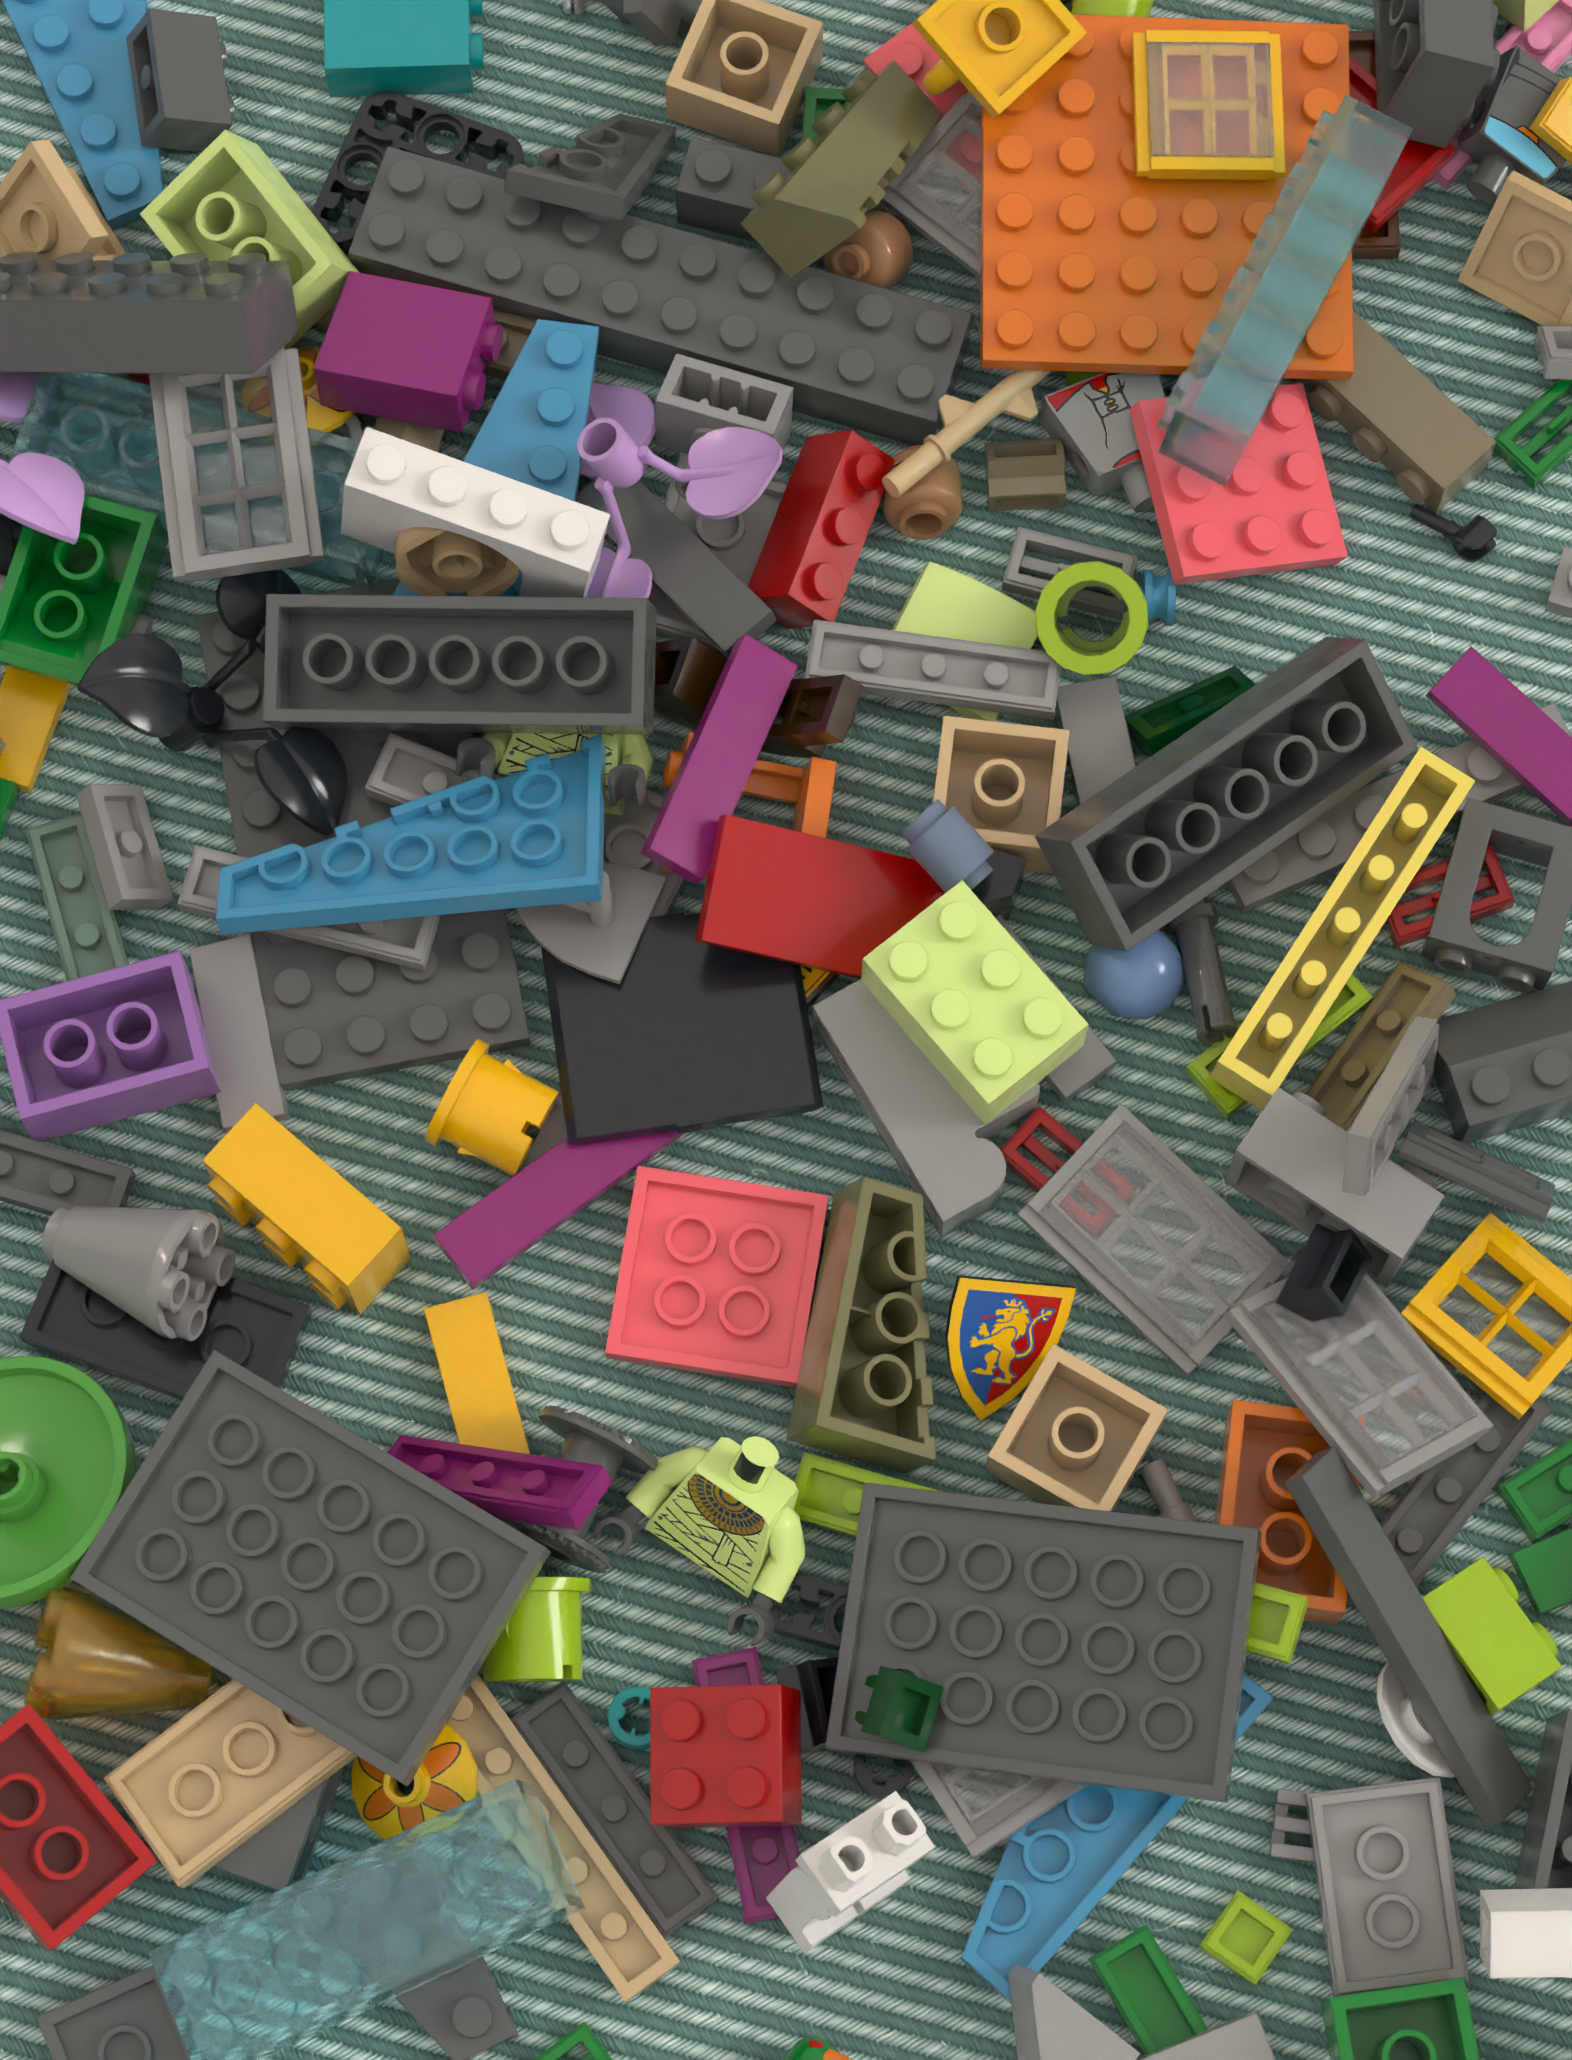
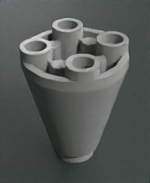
(145, 1261)

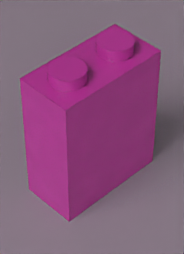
(407, 352)

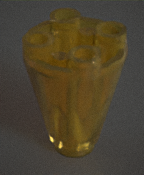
(107, 1663)

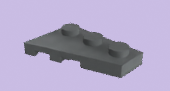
(601, 171)
(462, 2011)

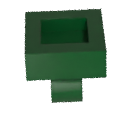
(900, 1708)

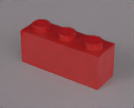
(820, 528)

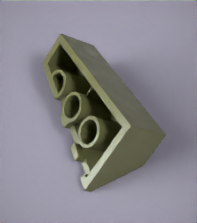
(841, 169)

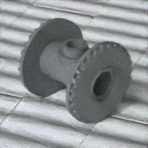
(592, 1444)

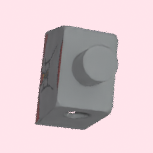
(1100, 434)

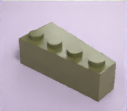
(864, 1347)

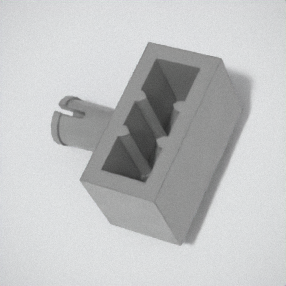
(710, 397)

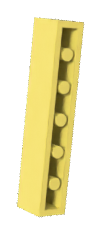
(1341, 929)

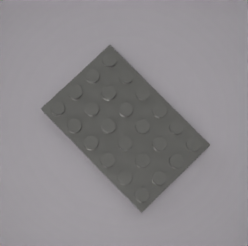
(311, 1567)
(1057, 1635)

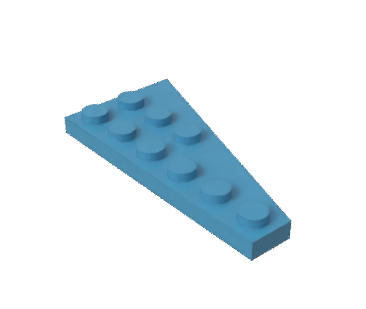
(87, 78)
(539, 416)
(450, 852)
(1067, 1864)

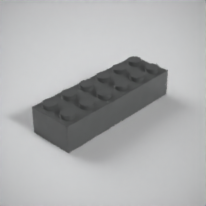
(143, 313)
(460, 664)
(1226, 792)

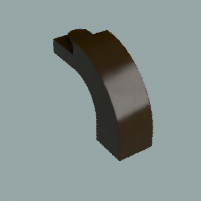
(809, 717)

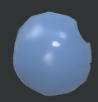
(1135, 981)

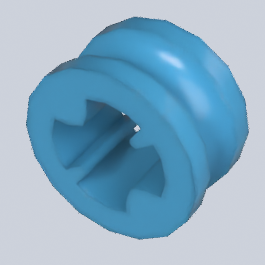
(1160, 596)

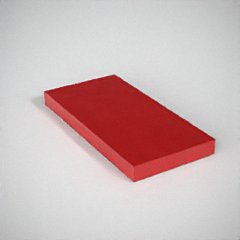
(806, 896)

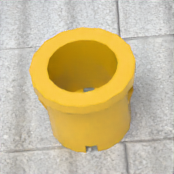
(491, 1110)

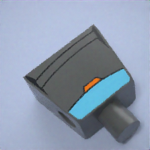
(1500, 125)

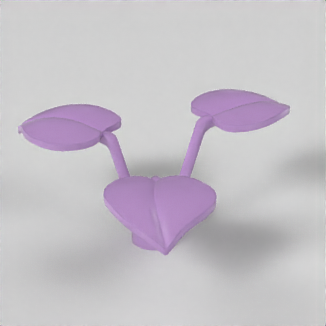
(724, 475)
(35, 486)

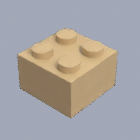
(745, 72)
(1003, 781)
(1075, 1435)

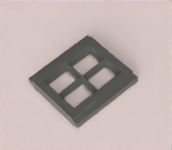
(1478, 1171)

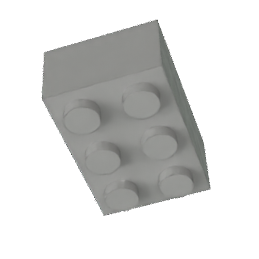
(1296, 1172)

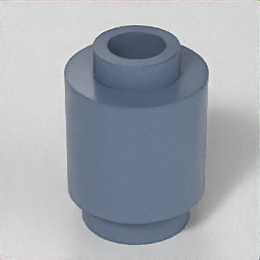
(948, 847)

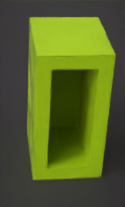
(1493, 1635)

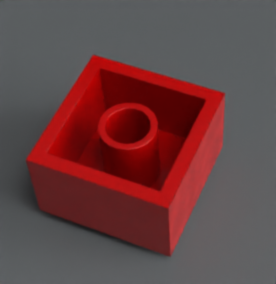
(725, 1756)

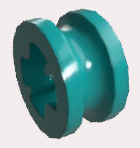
(618, 1715)

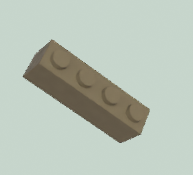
(1403, 421)

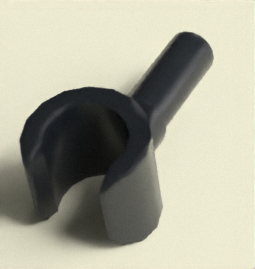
(1469, 541)

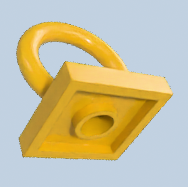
(995, 45)

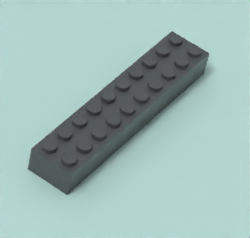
(660, 291)

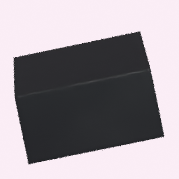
(1003, 884)
(1325, 1275)
(816, 1684)

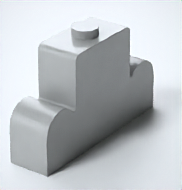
(916, 1110)

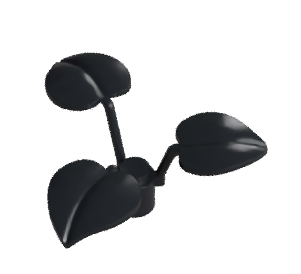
(143, 689)

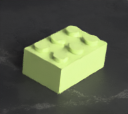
(242, 204)
(973, 1002)

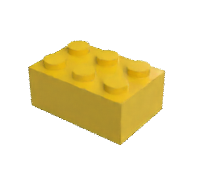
(305, 1211)

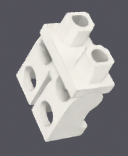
(850, 1871)

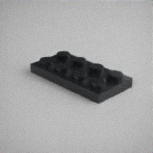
(241, 1323)

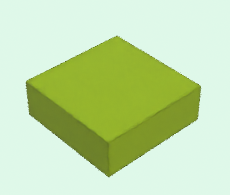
(1245, 1938)

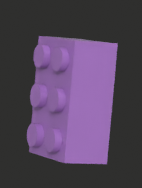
(106, 1047)

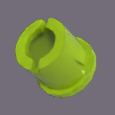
(1066, 645)
(542, 1635)

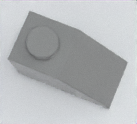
(1057, 2027)

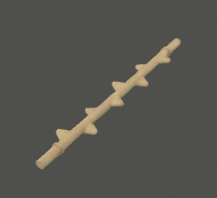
(963, 421)

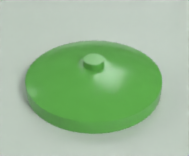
(60, 1473)

